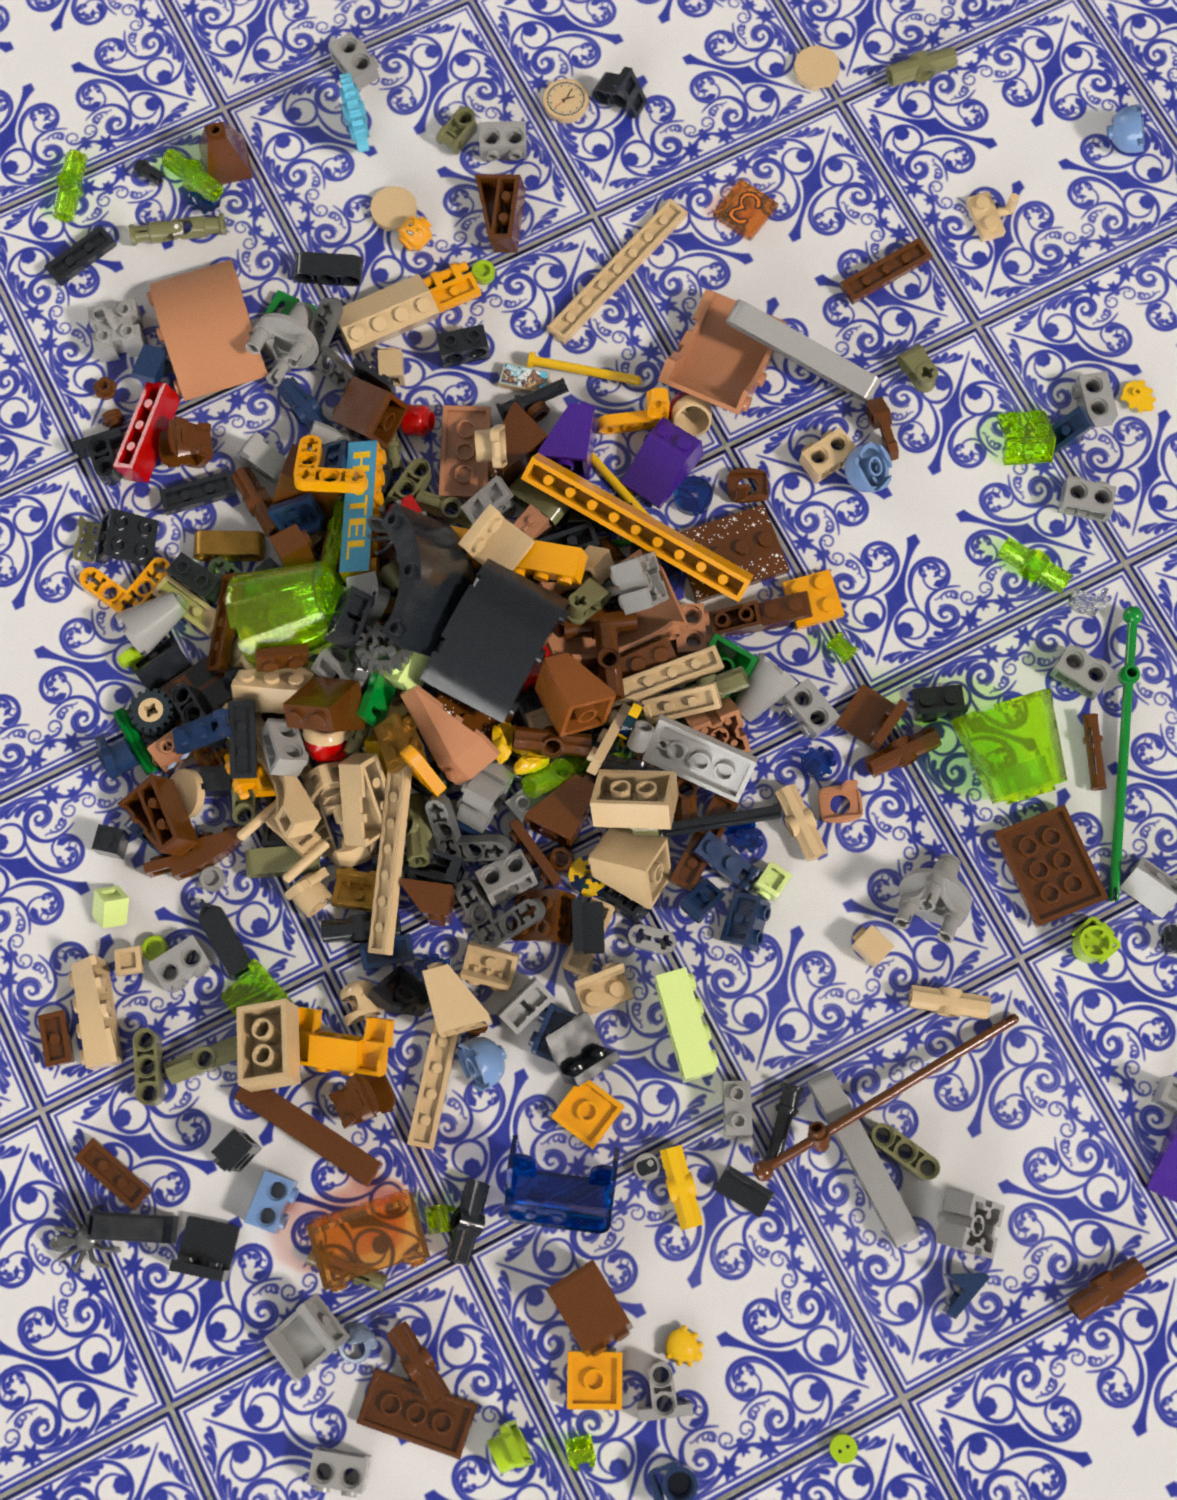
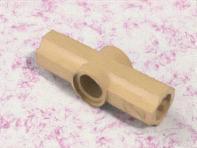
(800, 822)
(949, 1002)

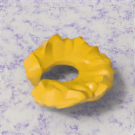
(502, 739)

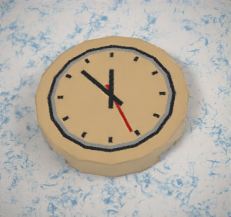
(565, 100)

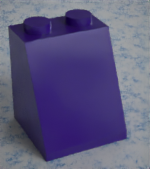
(573, 439)

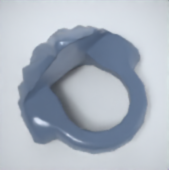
(358, 1333)

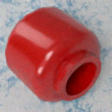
(418, 421)

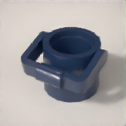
(116, 757)
(677, 1482)

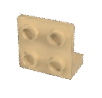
(496, 539)
(603, 989)

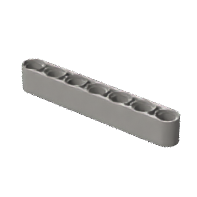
(803, 350)
(864, 1161)

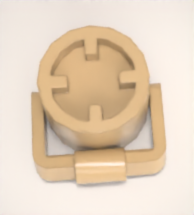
(491, 446)
(310, 893)

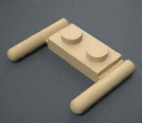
(307, 846)

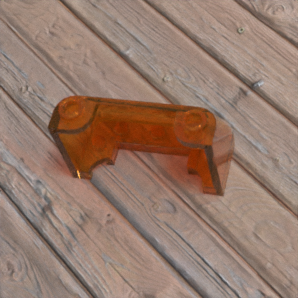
(367, 1238)

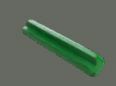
(135, 741)

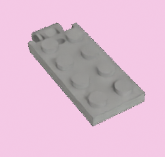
(693, 756)

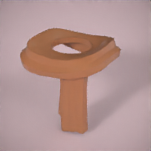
(848, 790)

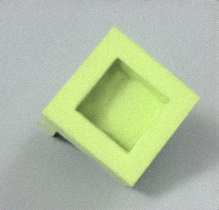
(110, 906)

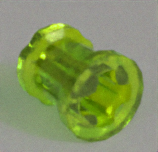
(842, 648)

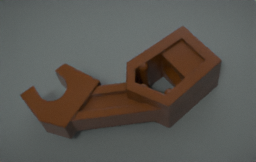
(880, 418)

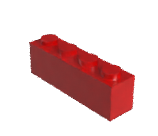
(140, 445)

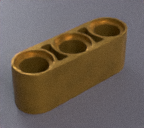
(229, 545)

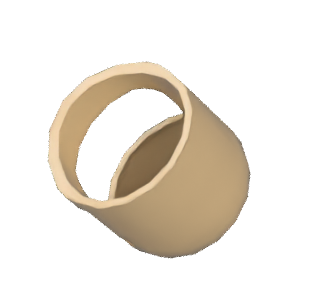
(362, 1006)

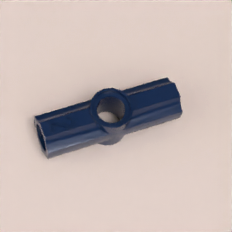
(303, 407)

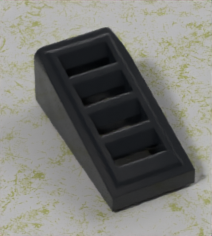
(635, 916)

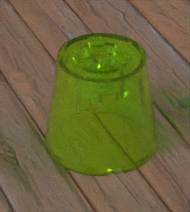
(283, 606)
(1014, 747)

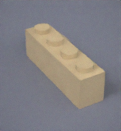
(96, 1013)

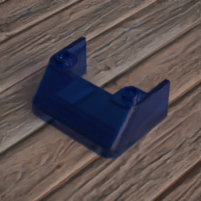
(559, 1199)

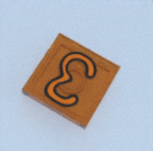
(745, 209)

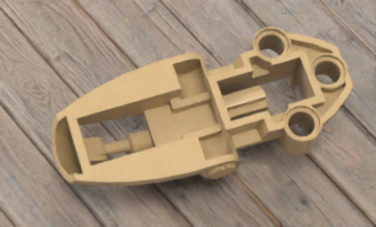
(324, 791)

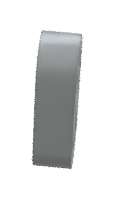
(653, 933)

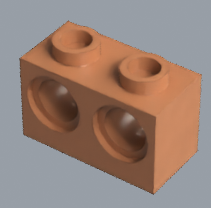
(694, 631)

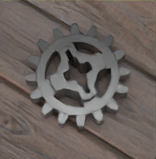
(381, 652)

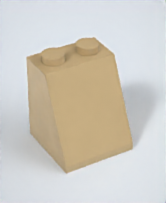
(632, 864)
(452, 1002)

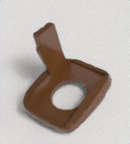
(739, 493)

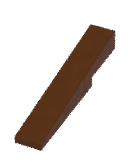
(311, 1133)

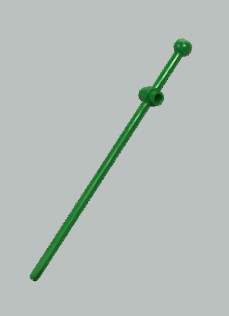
(1127, 676)

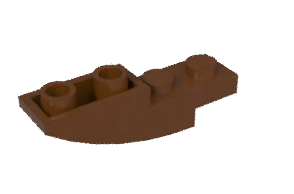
(761, 616)
(208, 852)

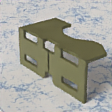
(88, 537)

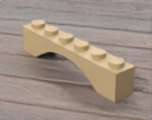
(294, 809)

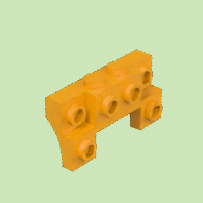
(344, 1051)

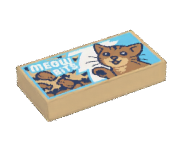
(523, 378)

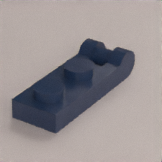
(202, 732)
(726, 861)

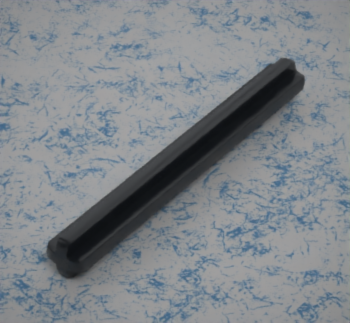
(723, 820)

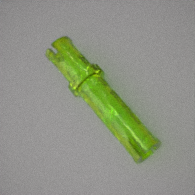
(334, 537)

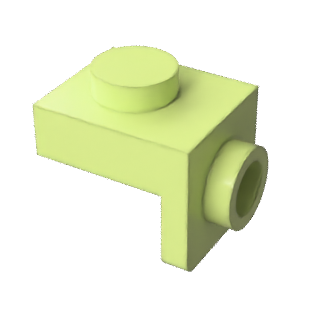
(772, 882)

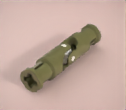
(166, 231)

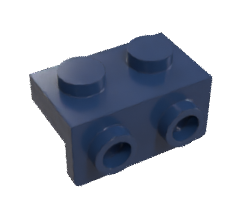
(299, 510)
(551, 1019)

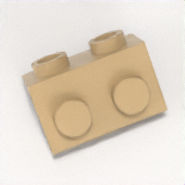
(489, 967)

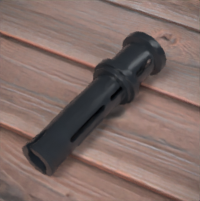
(542, 394)
(786, 1110)

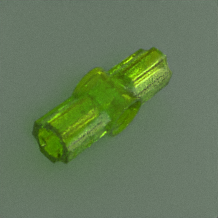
(192, 175)
(68, 197)
(1034, 565)
(554, 775)

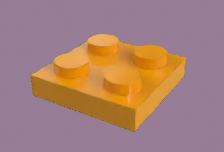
(822, 595)
(587, 1112)
(594, 1381)

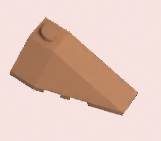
(452, 744)

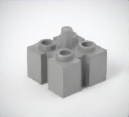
(116, 330)
(638, 583)
(484, 795)
(969, 1223)

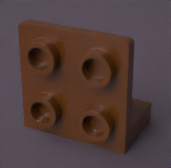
(871, 717)
(557, 921)

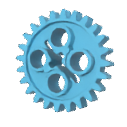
(354, 112)

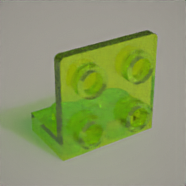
(1027, 437)
(253, 988)

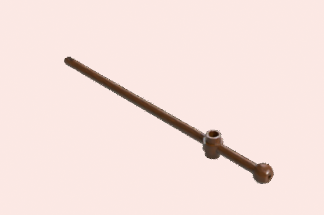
(820, 1135)

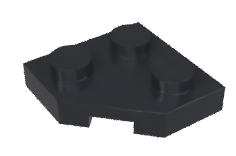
(401, 994)

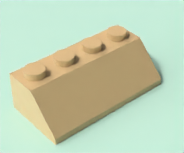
(387, 314)

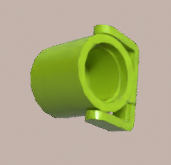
(1094, 942)
(510, 1448)

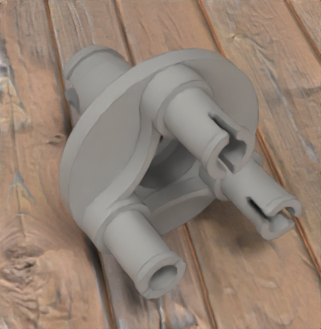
(285, 341)
(935, 897)

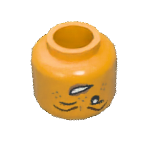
(414, 233)

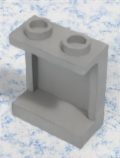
(306, 1338)

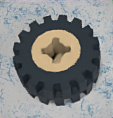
(160, 718)

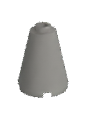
(152, 620)
(767, 686)

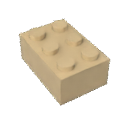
(634, 799)
(268, 1045)

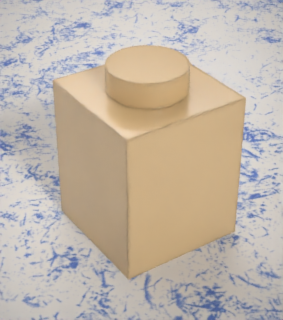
(392, 364)
(597, 564)
(871, 945)

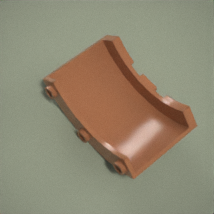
(206, 330)
(717, 359)
(652, 623)

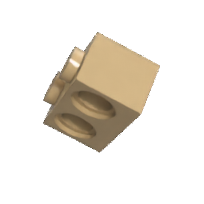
(831, 458)

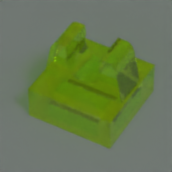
(437, 1218)
(580, 1451)

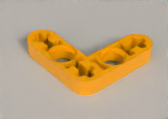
(656, 407)
(306, 474)
(124, 596)
(422, 770)

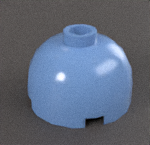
(1128, 129)
(868, 467)
(483, 1061)

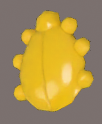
(1138, 396)
(683, 1346)

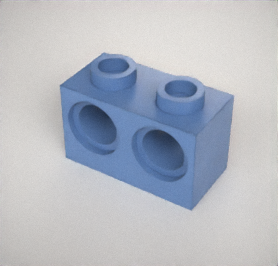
(266, 1199)

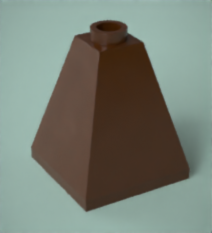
(224, 154)

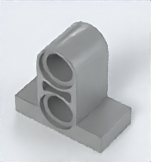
(261, 458)
(493, 493)
(663, 1388)

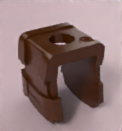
(185, 444)
(363, 1099)

